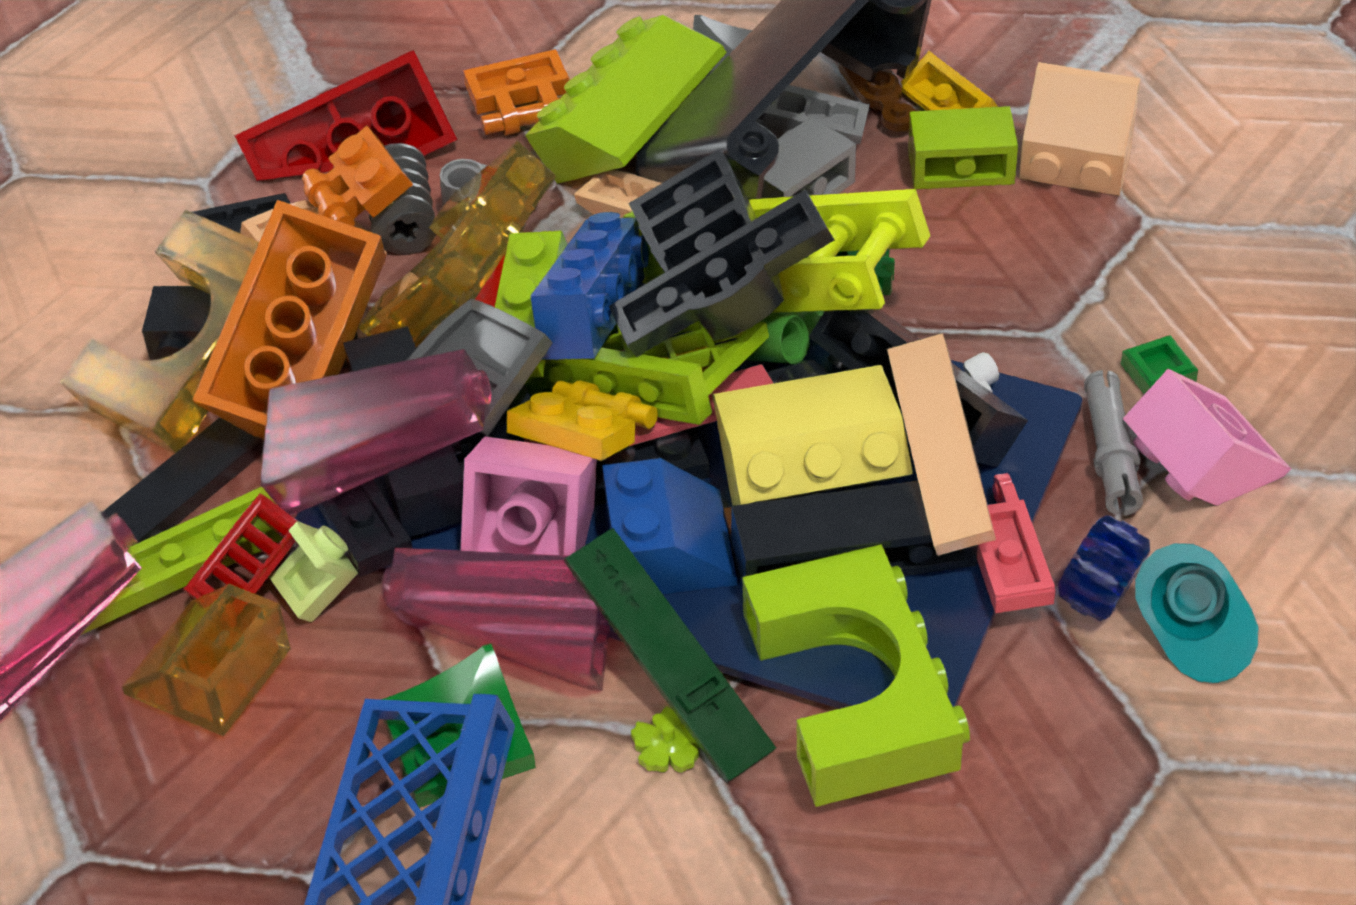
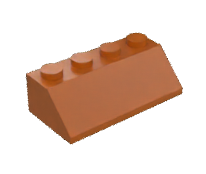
(290, 313)

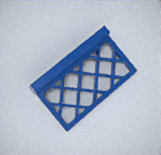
(461, 813)

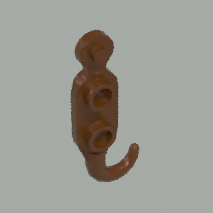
(882, 95)

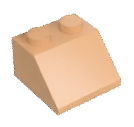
(1079, 128)

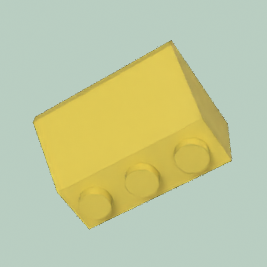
(811, 435)

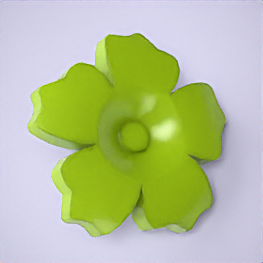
(665, 742)

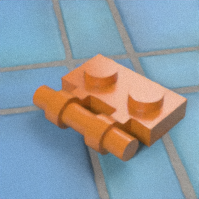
(514, 83)
(361, 180)

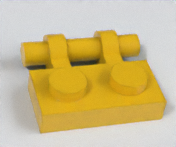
(581, 419)

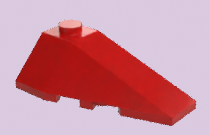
(389, 99)

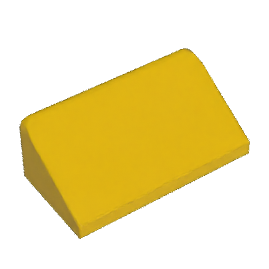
(940, 87)

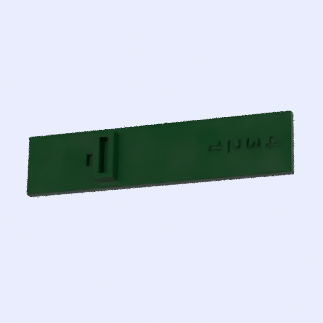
(670, 655)

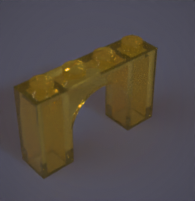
(473, 242)
(158, 394)

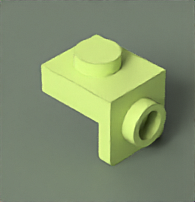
(313, 571)

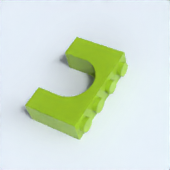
(860, 603)

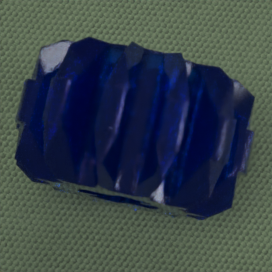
(1103, 567)

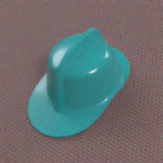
(1197, 612)

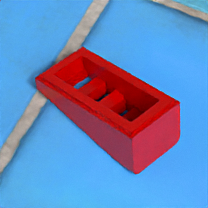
(274, 517)

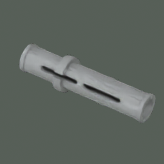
(1115, 457)

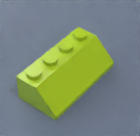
(622, 97)

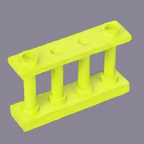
(858, 223)

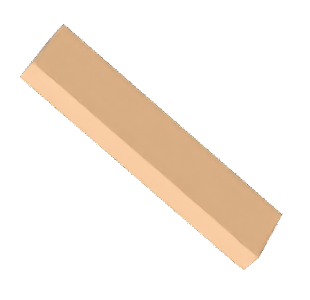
(941, 445)

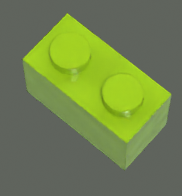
(962, 147)

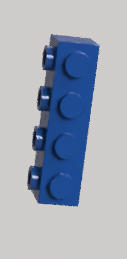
(590, 274)

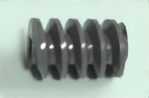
(407, 219)

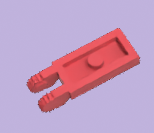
(1014, 562)

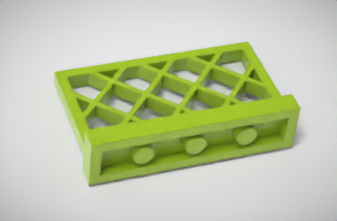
(670, 384)

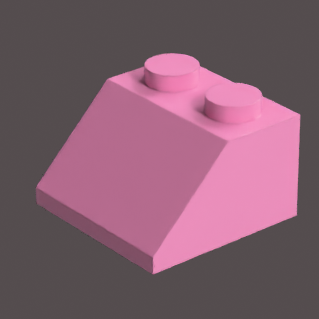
(1201, 441)
(526, 498)

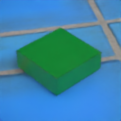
(1151, 360)

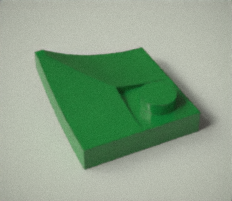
(473, 675)

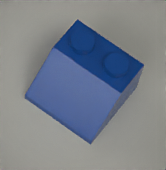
(670, 524)

